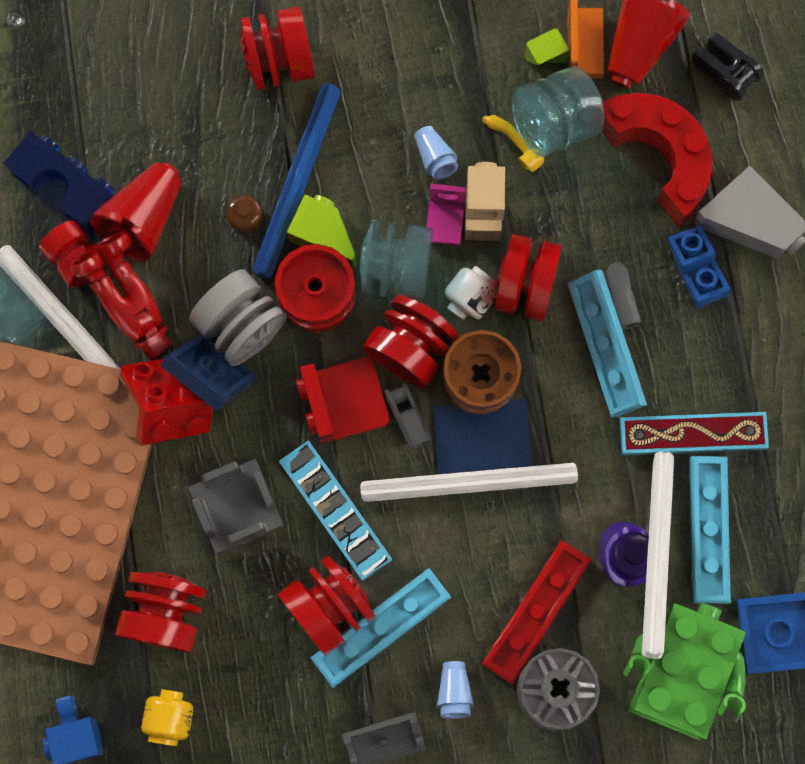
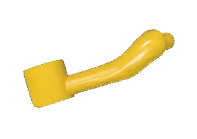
(528, 159)

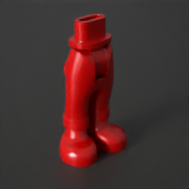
(135, 312)

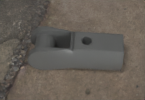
(622, 295)
(409, 421)

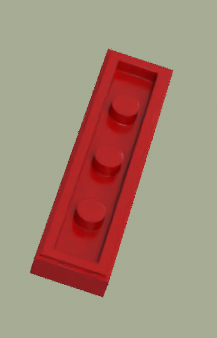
(536, 612)

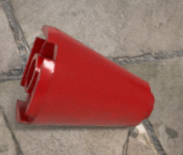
(642, 37)
(140, 210)

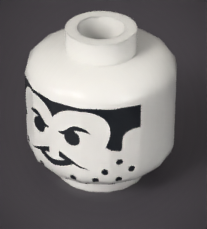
(471, 293)

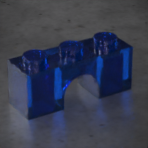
(38, 162)

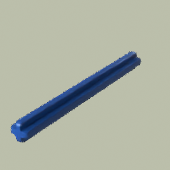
(296, 181)

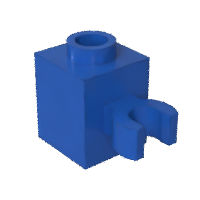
(75, 738)

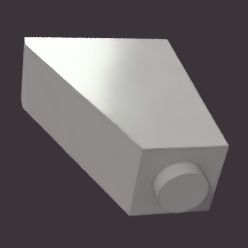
(754, 217)

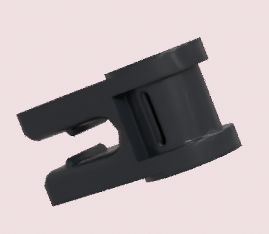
(735, 77)

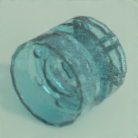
(558, 111)
(396, 259)

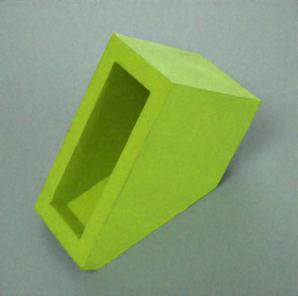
(321, 224)

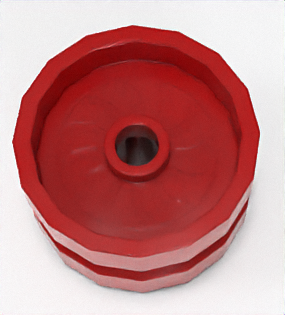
(307, 269)
(527, 277)

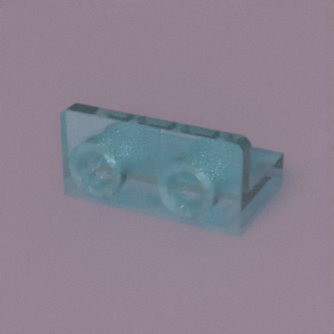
(17, 312)

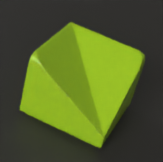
(547, 48)

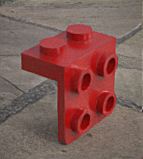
(343, 399)
(165, 404)

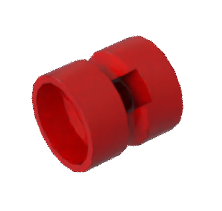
(63, 246)

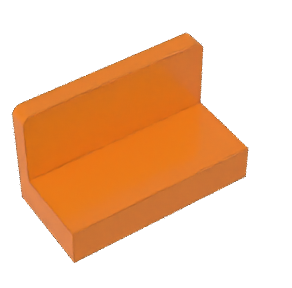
(586, 39)

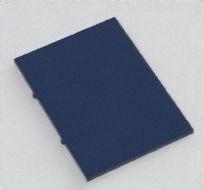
(482, 441)

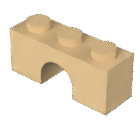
(484, 202)

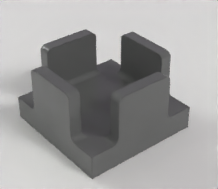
(235, 505)

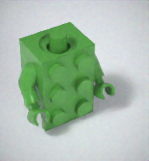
(692, 674)

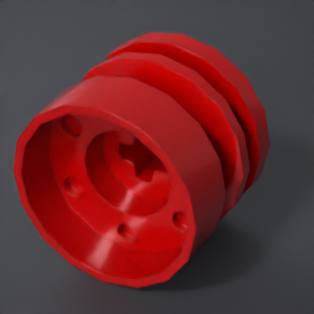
(277, 48)
(414, 335)
(327, 605)
(161, 611)

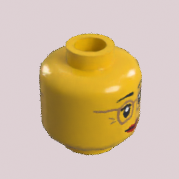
(167, 718)

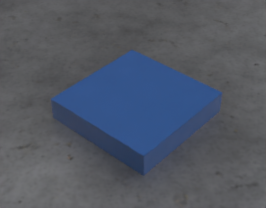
(773, 632)

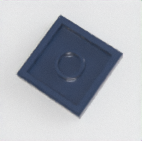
(208, 373)

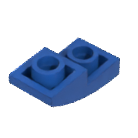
(698, 266)

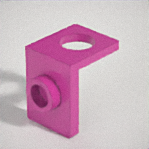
(446, 213)

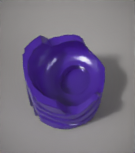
(624, 554)

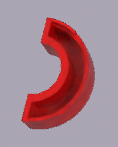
(674, 134)

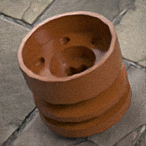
(481, 351)

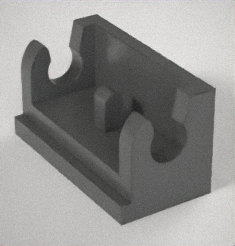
(384, 740)

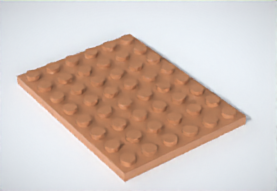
(64, 498)

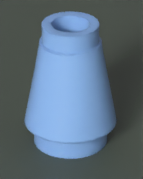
(436, 155)
(454, 691)

